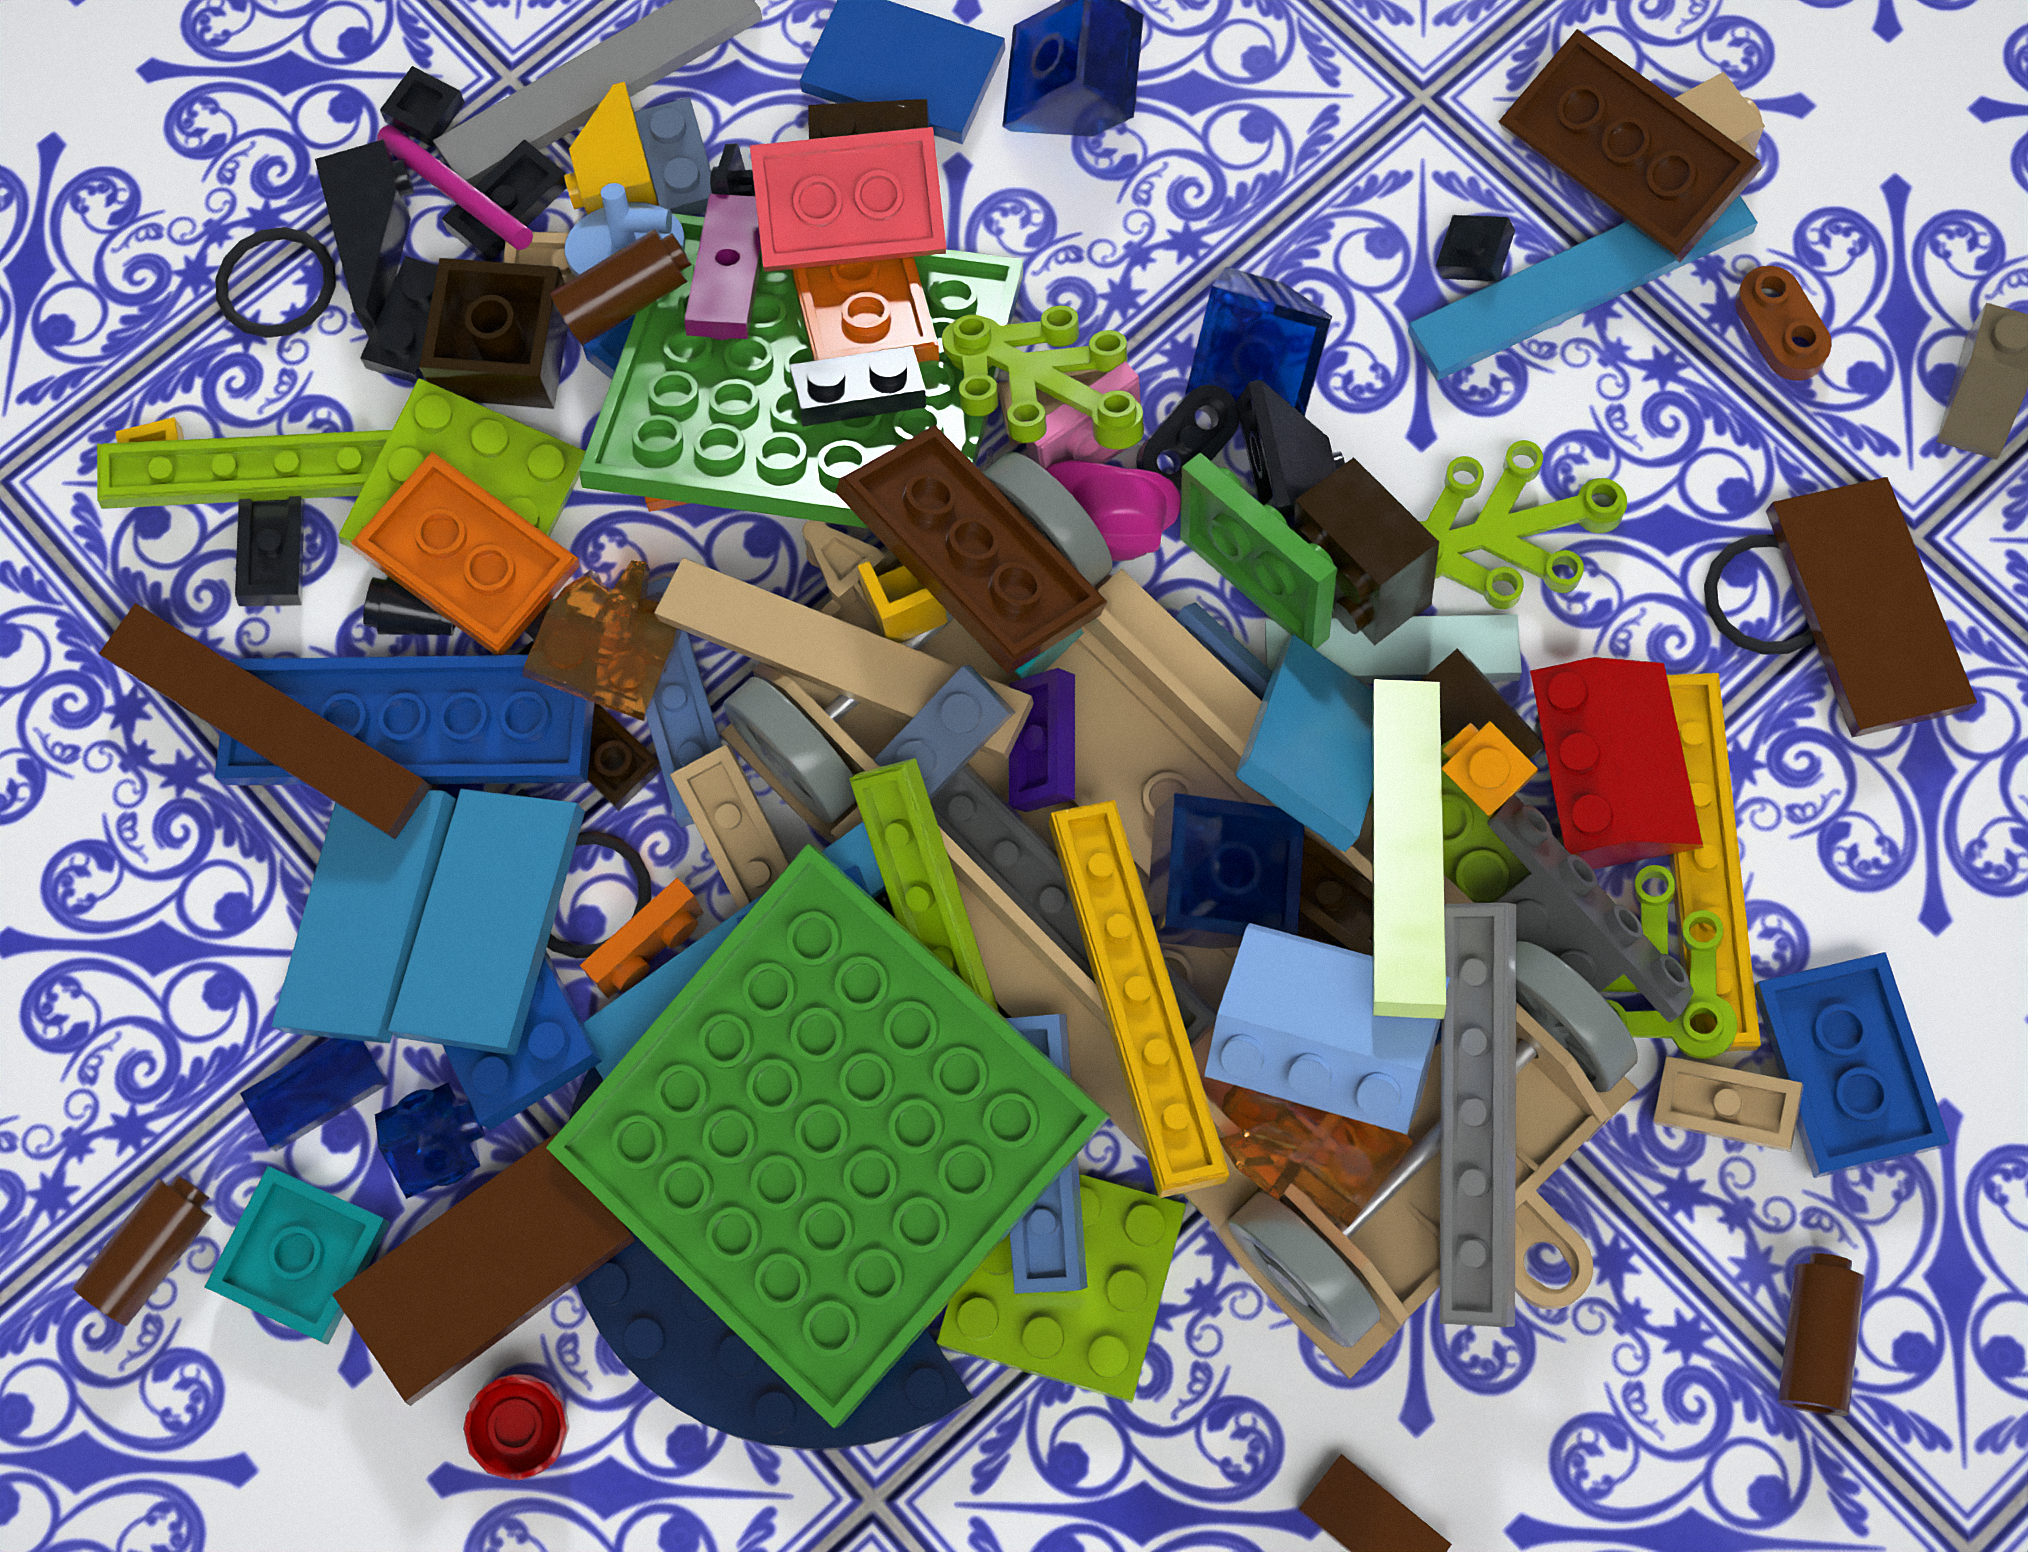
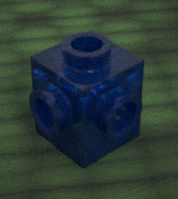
(429, 1139)

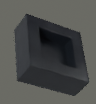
(422, 106)
(1475, 248)

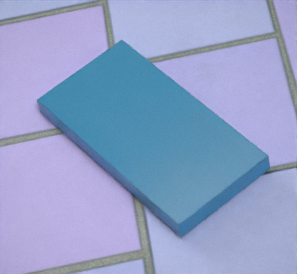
(1313, 744)
(487, 921)
(361, 924)

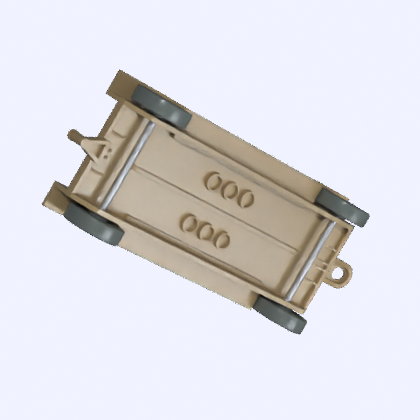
(1156, 723)

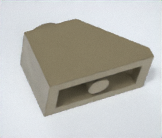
(1988, 383)

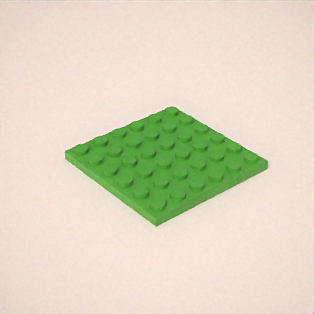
(721, 415)
(826, 1134)

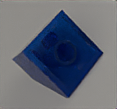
(1074, 68)
(1221, 869)

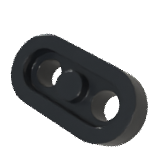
(1181, 436)

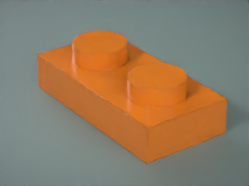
(626, 954)

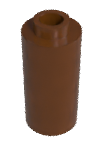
(621, 285)
(144, 1249)
(1822, 1336)

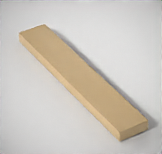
(818, 647)

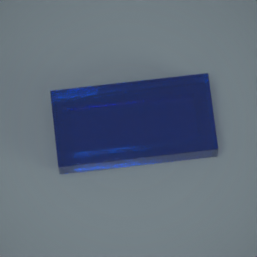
(313, 1090)

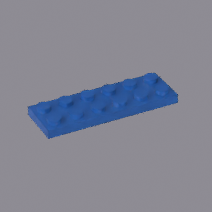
(432, 716)

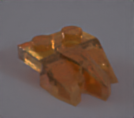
(604, 642)
(1319, 1152)

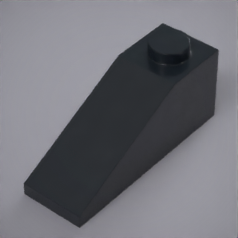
(368, 220)

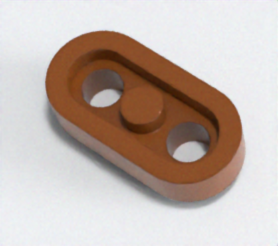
(1779, 319)

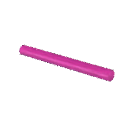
(456, 188)

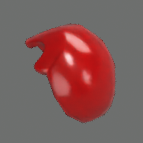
(516, 1426)

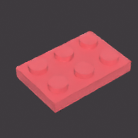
(848, 199)

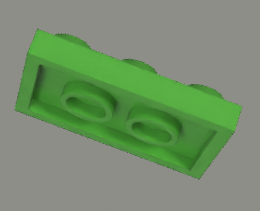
(1257, 551)

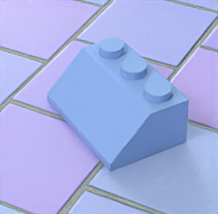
(1306, 1032)

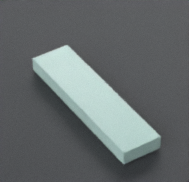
(1417, 647)

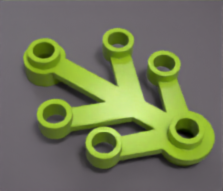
(980, 342)
(1501, 532)
(1702, 977)

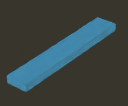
(1557, 291)
(628, 1017)

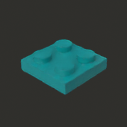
(295, 1252)

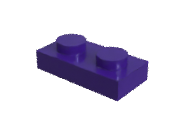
(1045, 749)

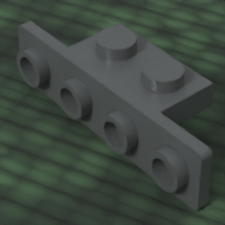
(1576, 919)

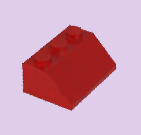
(1615, 760)

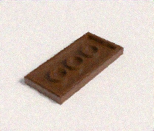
(1630, 145)
(971, 548)
(1870, 607)
(480, 1271)

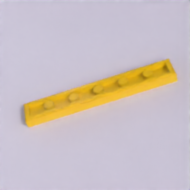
(1712, 875)
(1138, 1000)

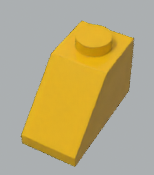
(609, 153)

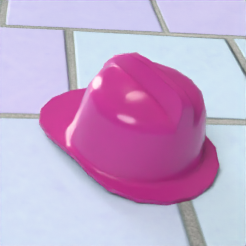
(1123, 503)

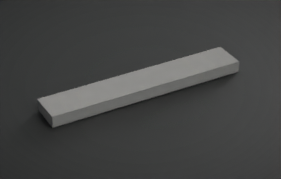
(575, 89)
(1478, 1117)

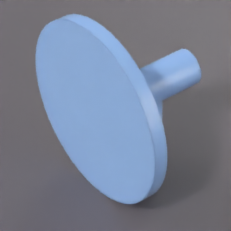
(615, 227)

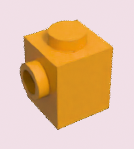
(1487, 766)

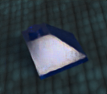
(1257, 333)

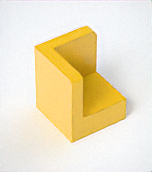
(900, 603)

